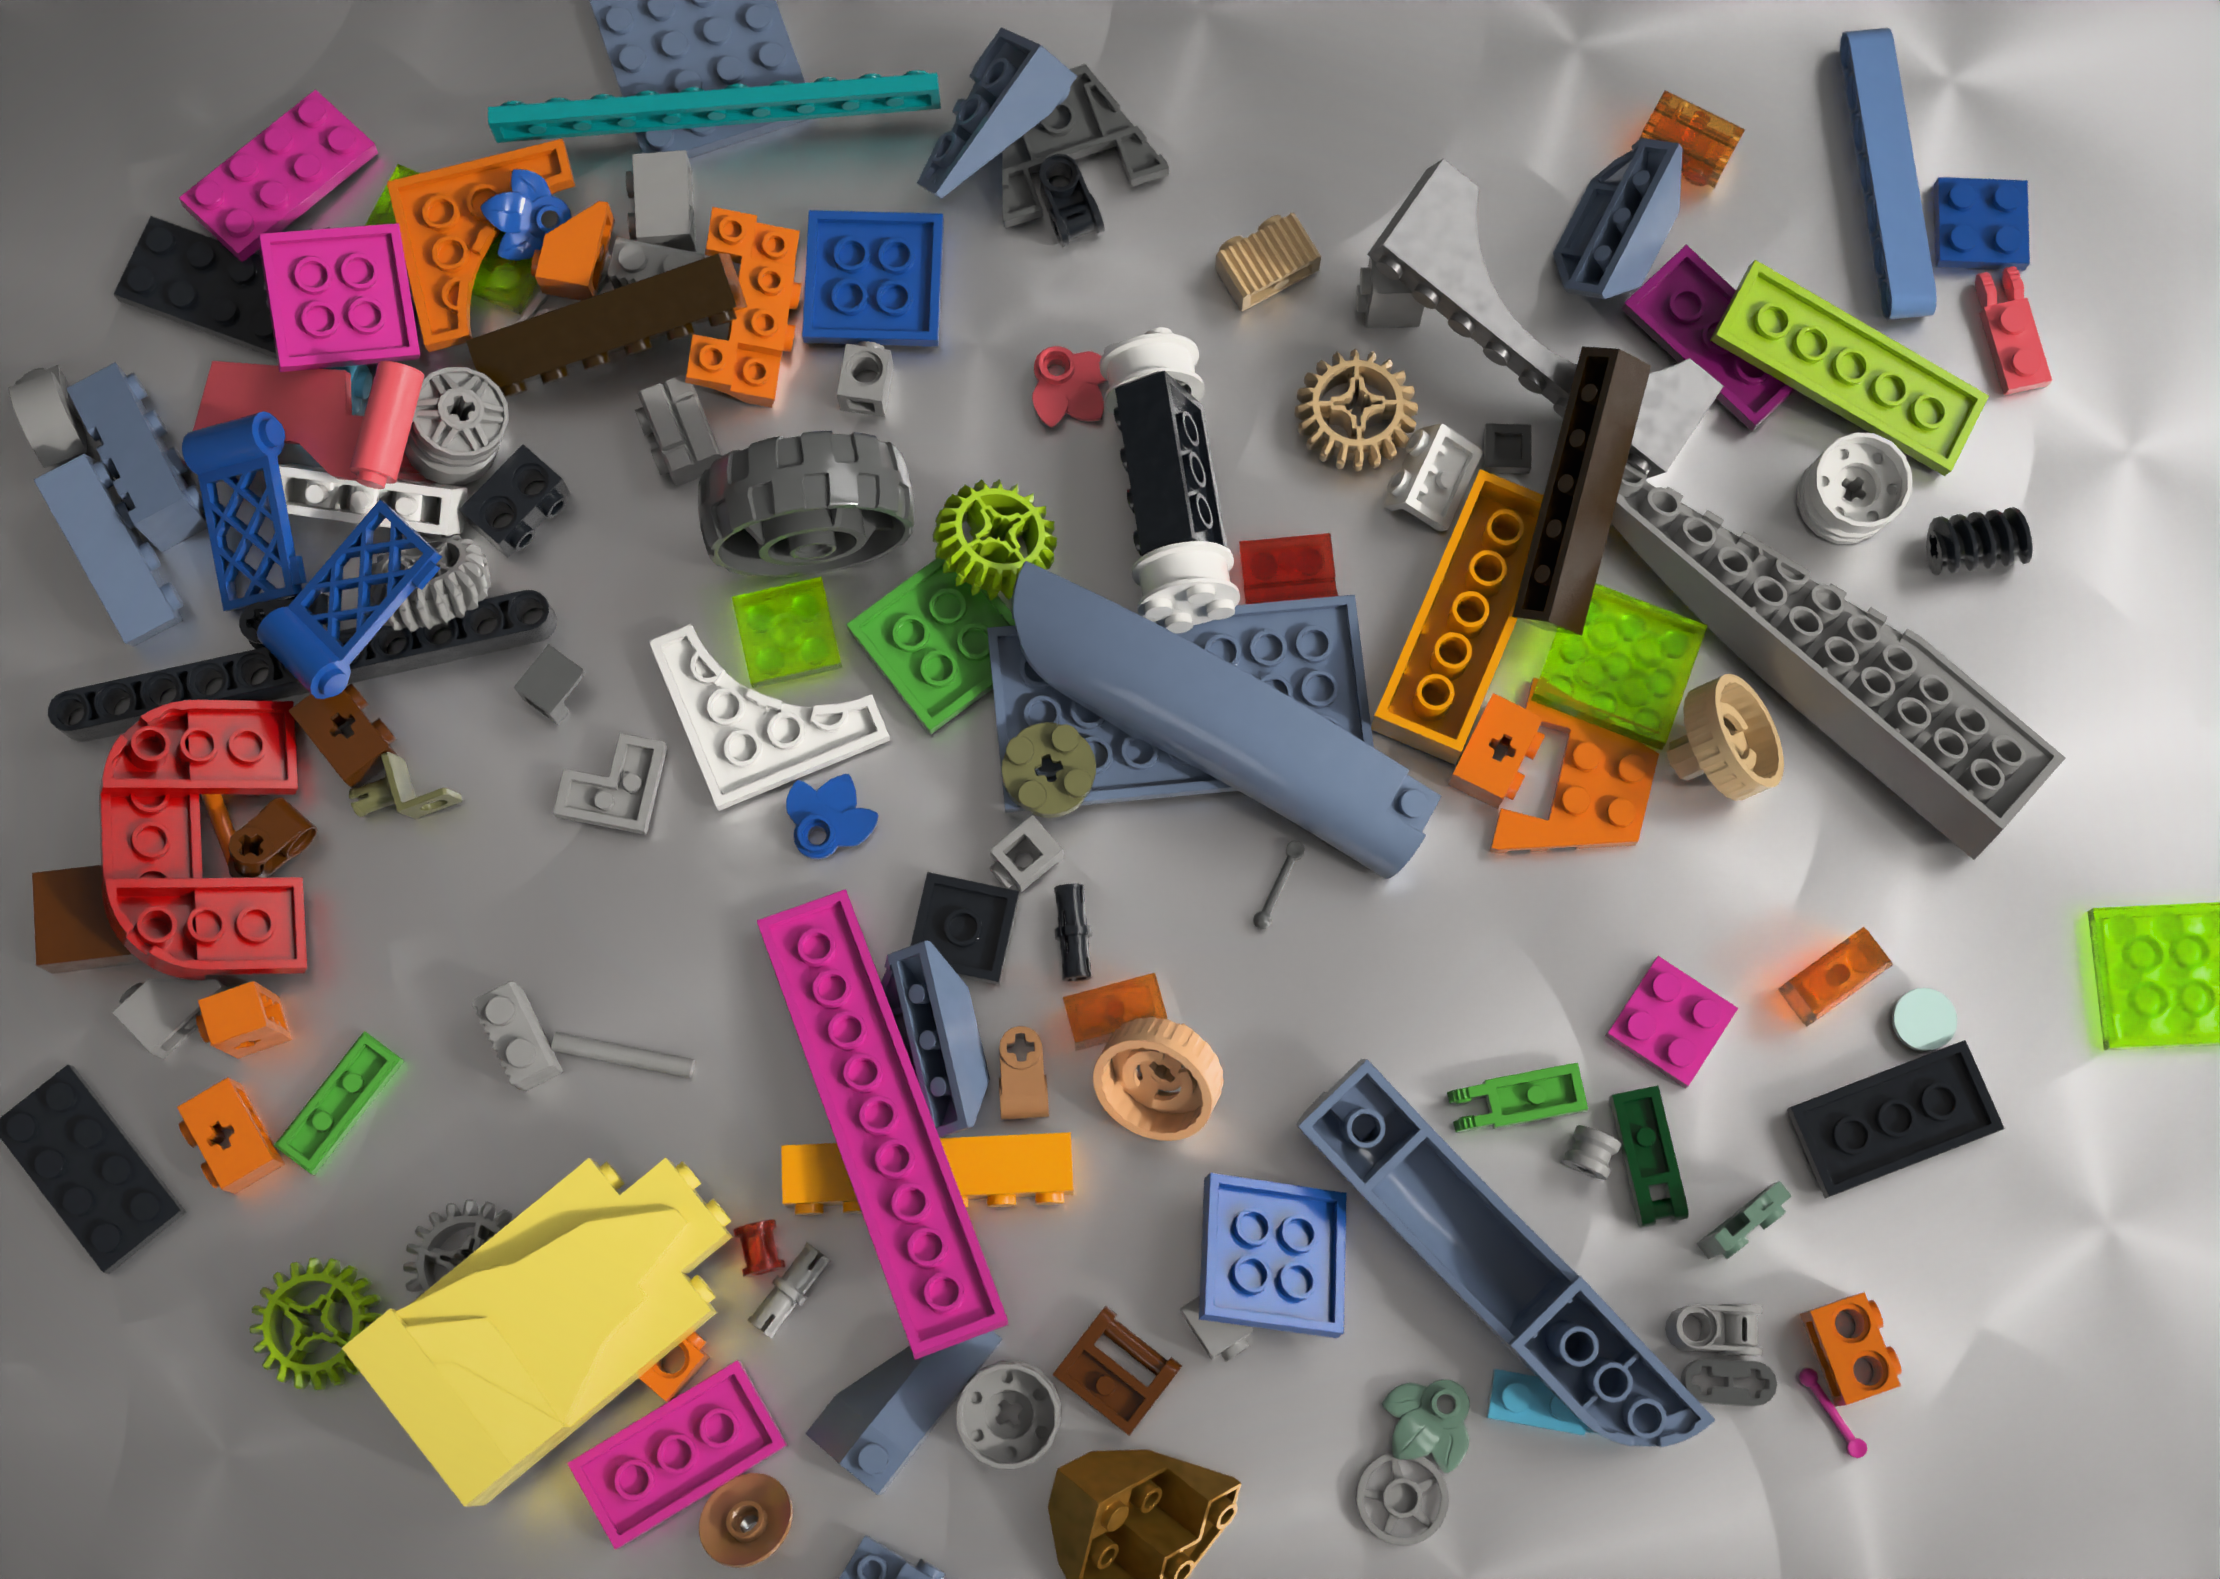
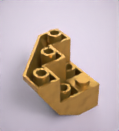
(1137, 1514)

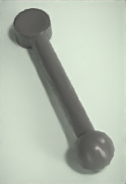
(1294, 852)

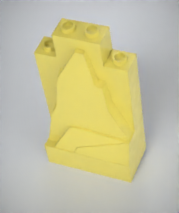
(545, 1322)

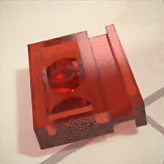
(1287, 568)

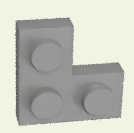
(623, 798)

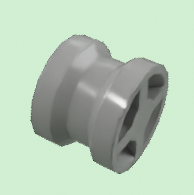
(1591, 1152)

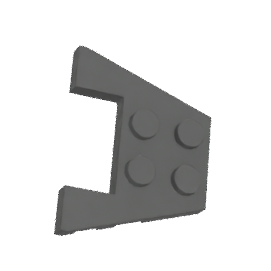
(1077, 127)

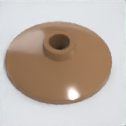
(737, 1506)

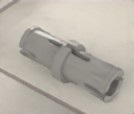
(789, 1290)

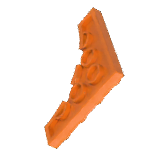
(449, 235)

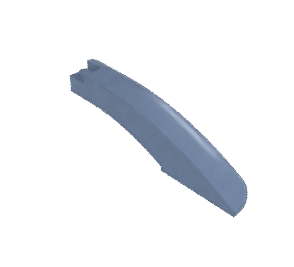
(1220, 721)
(1499, 1264)

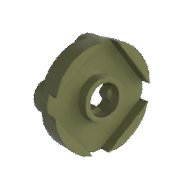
(1060, 745)

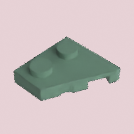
(1731, 1234)

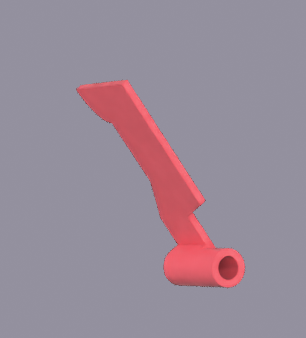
(318, 413)

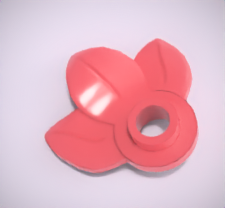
(1071, 392)

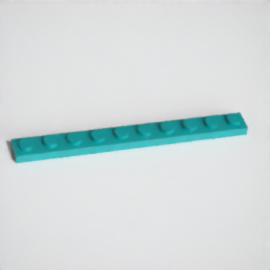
(709, 108)

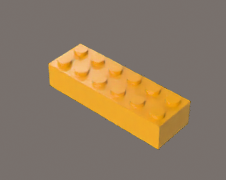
(1462, 622)

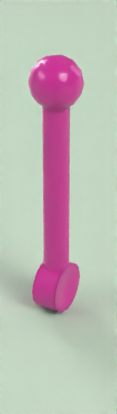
(1855, 1447)

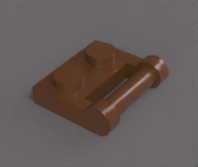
(1106, 1383)

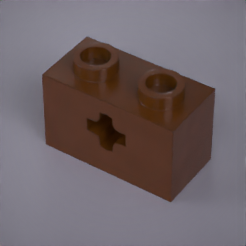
(352, 758)

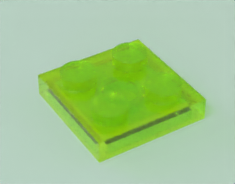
(787, 632)

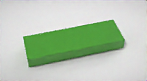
(339, 1103)

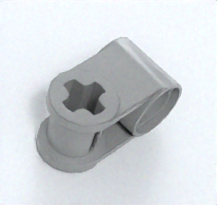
(1725, 1329)

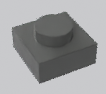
(1507, 448)

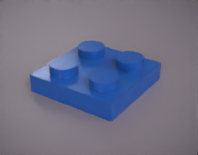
(1981, 223)

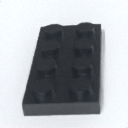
(198, 285)
(1895, 1119)
(88, 1169)

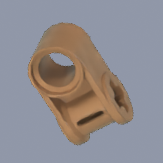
(1022, 1083)

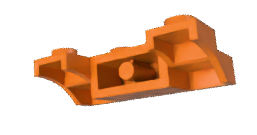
(751, 355)

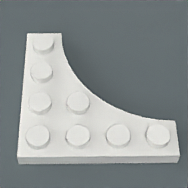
(750, 739)

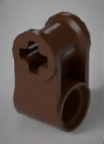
(269, 840)

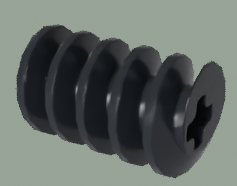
(1978, 537)

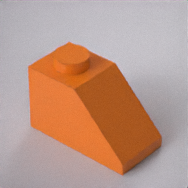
(575, 254)

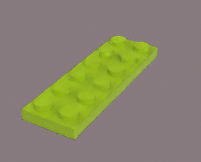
(1849, 367)

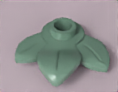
(1426, 1429)

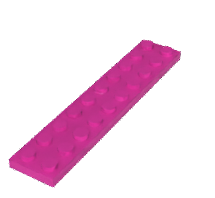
(882, 1125)

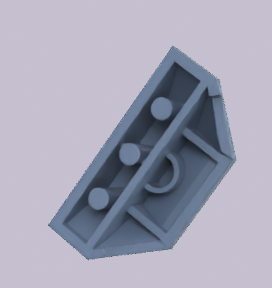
(1621, 221)
(938, 1033)

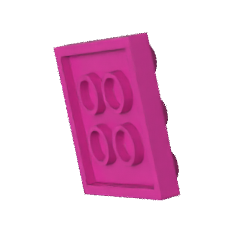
(338, 297)

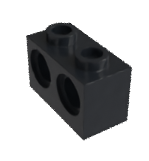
(505, 494)

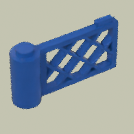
(241, 451)
(302, 639)

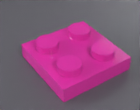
(1671, 1022)

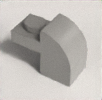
(47, 415)

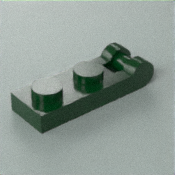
(1648, 1155)

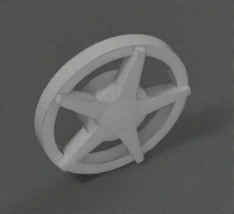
(1402, 1500)

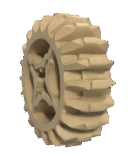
(1338, 411)

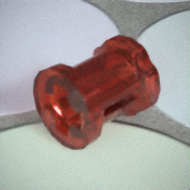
(759, 1248)

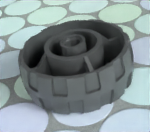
(805, 504)

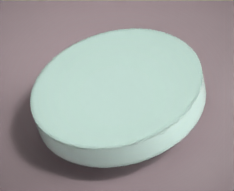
(1924, 1019)

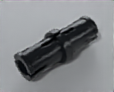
(1073, 932)

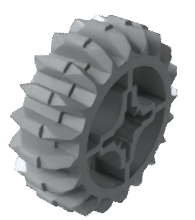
(452, 590)
(430, 1250)

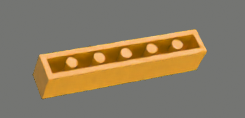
(982, 1167)

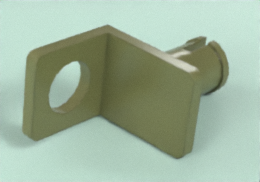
(399, 790)

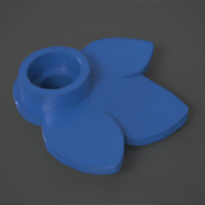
(520, 214)
(832, 811)

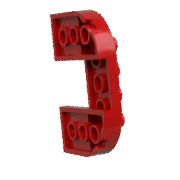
(154, 840)

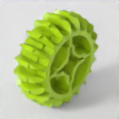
(996, 523)
(303, 1340)

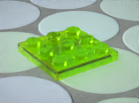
(1623, 668)
(2157, 975)

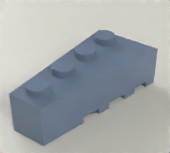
(136, 454)
(110, 549)

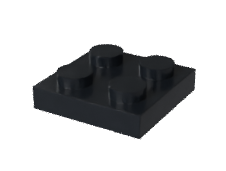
(967, 924)

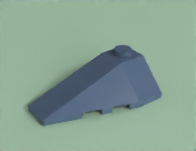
(1012, 93)
(893, 1409)

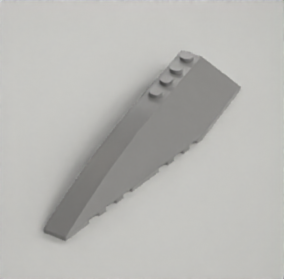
(1849, 673)

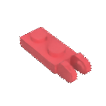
(2012, 334)

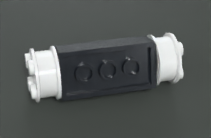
(1170, 480)

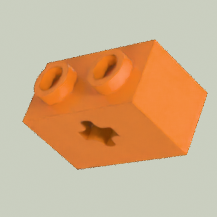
(1502, 725)
(243, 1020)
(251, 1148)

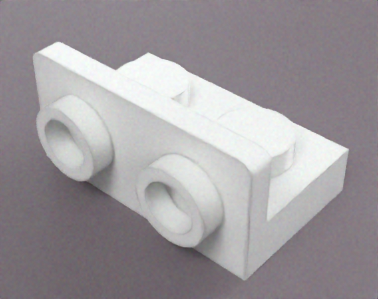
(1433, 475)

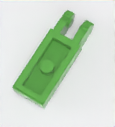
(1523, 1097)

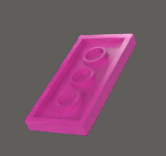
(278, 175)
(677, 1454)

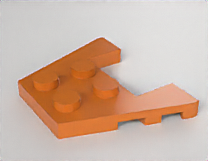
(1597, 792)

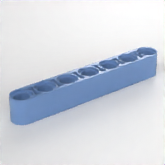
(1888, 174)

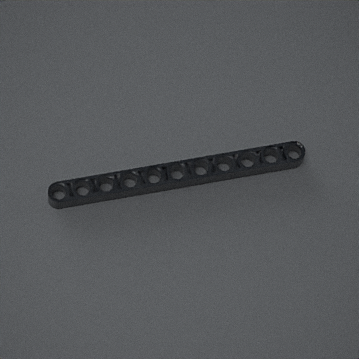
(238, 668)

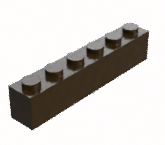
(609, 323)
(1582, 490)

